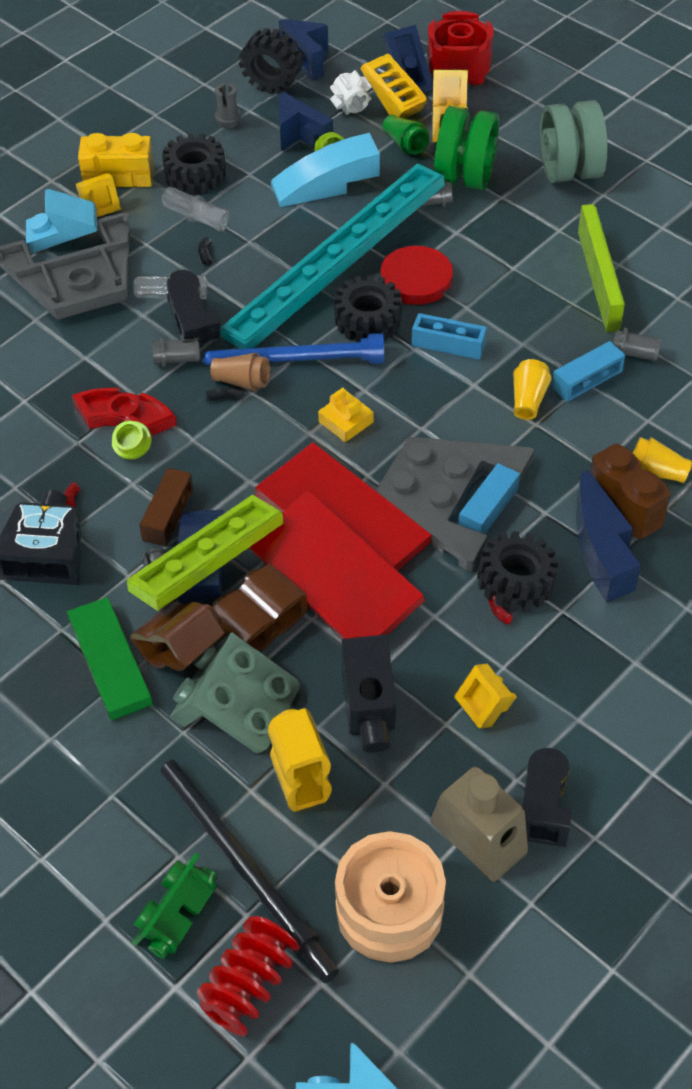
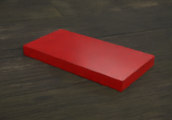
(351, 499)
(338, 571)

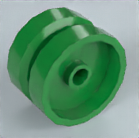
(467, 147)

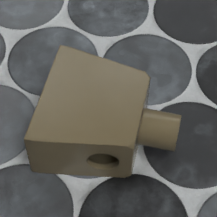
(478, 816)

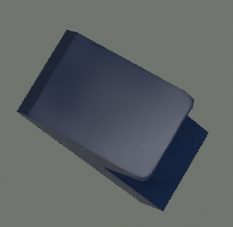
(311, 40)
(407, 51)
(300, 122)

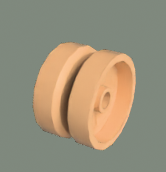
(390, 896)

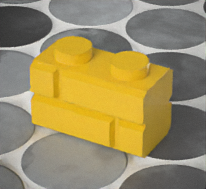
(124, 157)

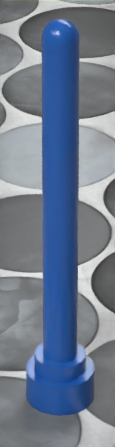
(369, 348)

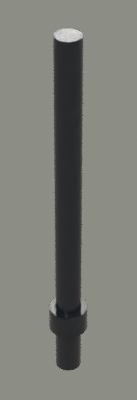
(251, 873)

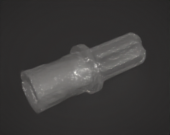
(196, 208)
(157, 287)

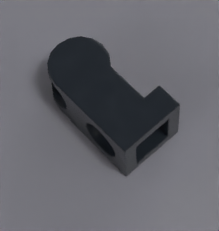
(188, 310)
(543, 787)

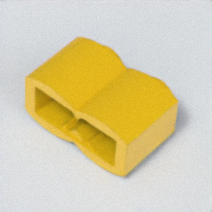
(299, 759)

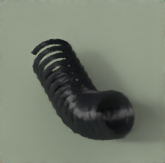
(203, 251)
(226, 394)

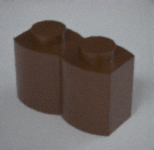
(634, 491)
(261, 607)
(178, 634)

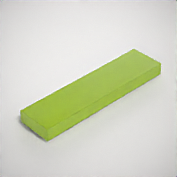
(601, 268)
(204, 552)

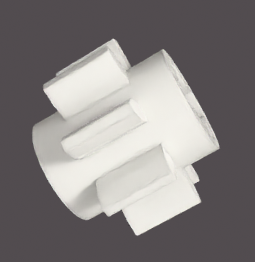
(350, 92)

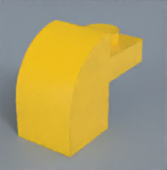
(448, 89)

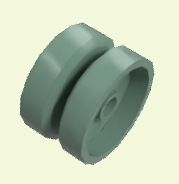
(573, 141)

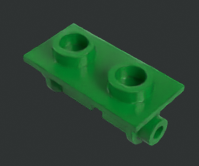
(161, 921)

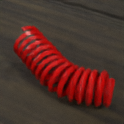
(73, 491)
(502, 612)

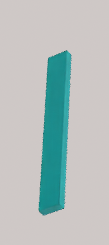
(331, 258)

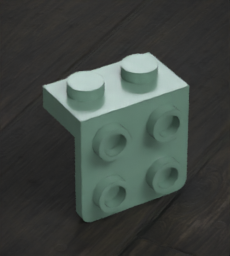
(236, 692)

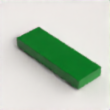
(109, 658)

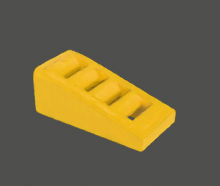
(391, 101)

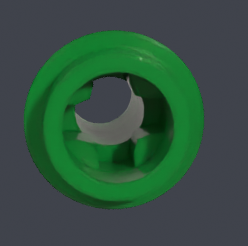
(407, 134)

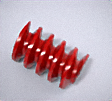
(244, 973)

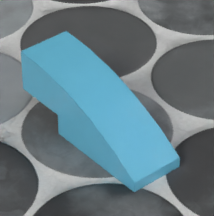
(327, 171)

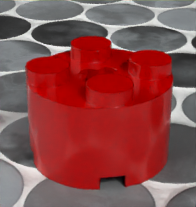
(461, 44)

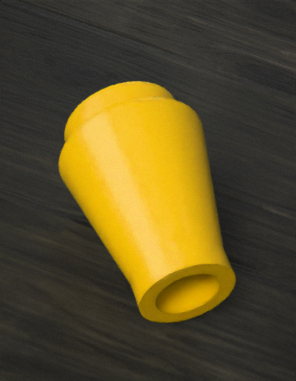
(530, 385)
(662, 460)

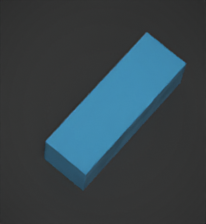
(449, 336)
(588, 371)
(490, 499)

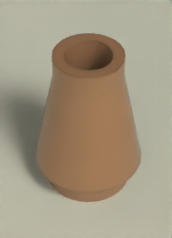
(244, 370)

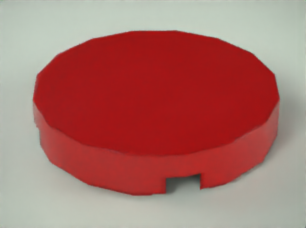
(418, 273)

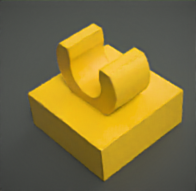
(100, 191)
(345, 415)
(484, 696)

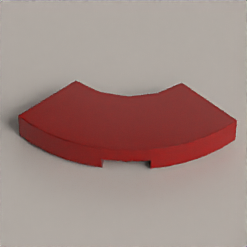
(112, 407)

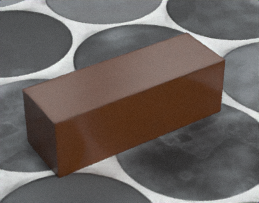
(166, 507)

